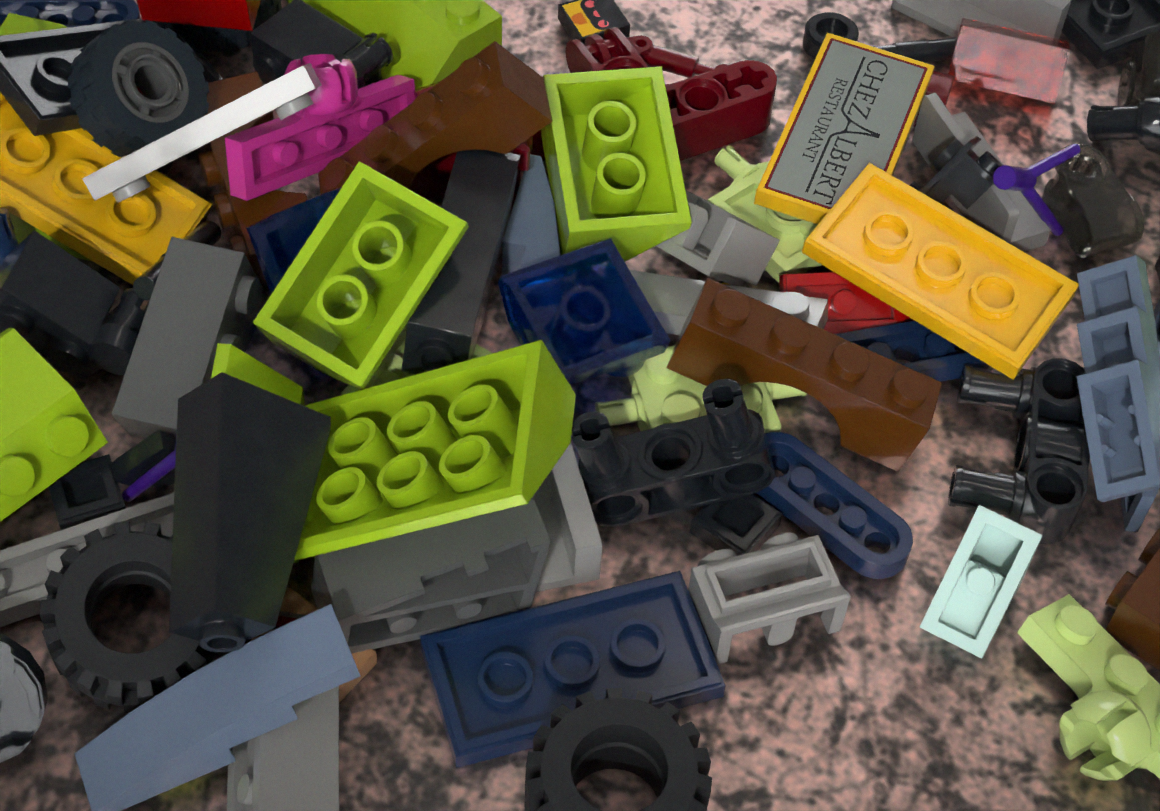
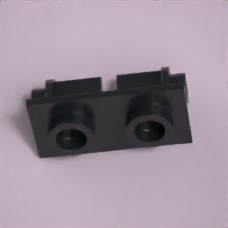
(960, 174)

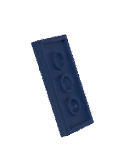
(514, 669)

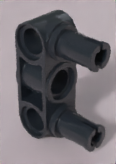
(1049, 448)
(631, 475)

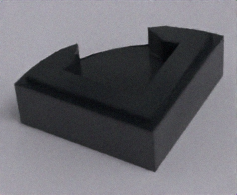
(143, 457)

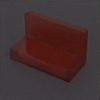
(1009, 60)

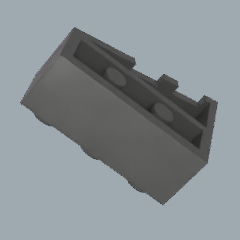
(197, 301)
(433, 577)

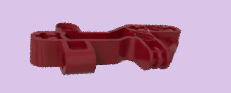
(705, 109)

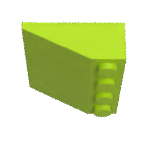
(438, 448)

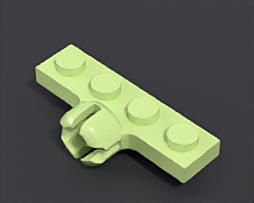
(1115, 692)

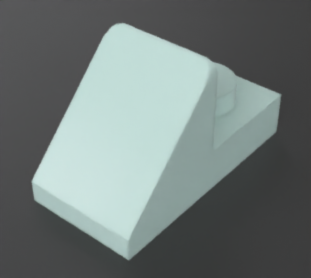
(981, 581)

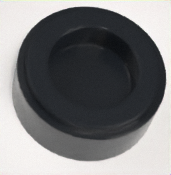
(830, 22)

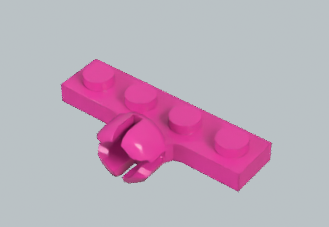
(311, 138)

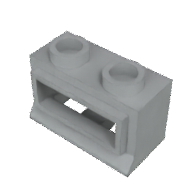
(721, 244)
(771, 610)

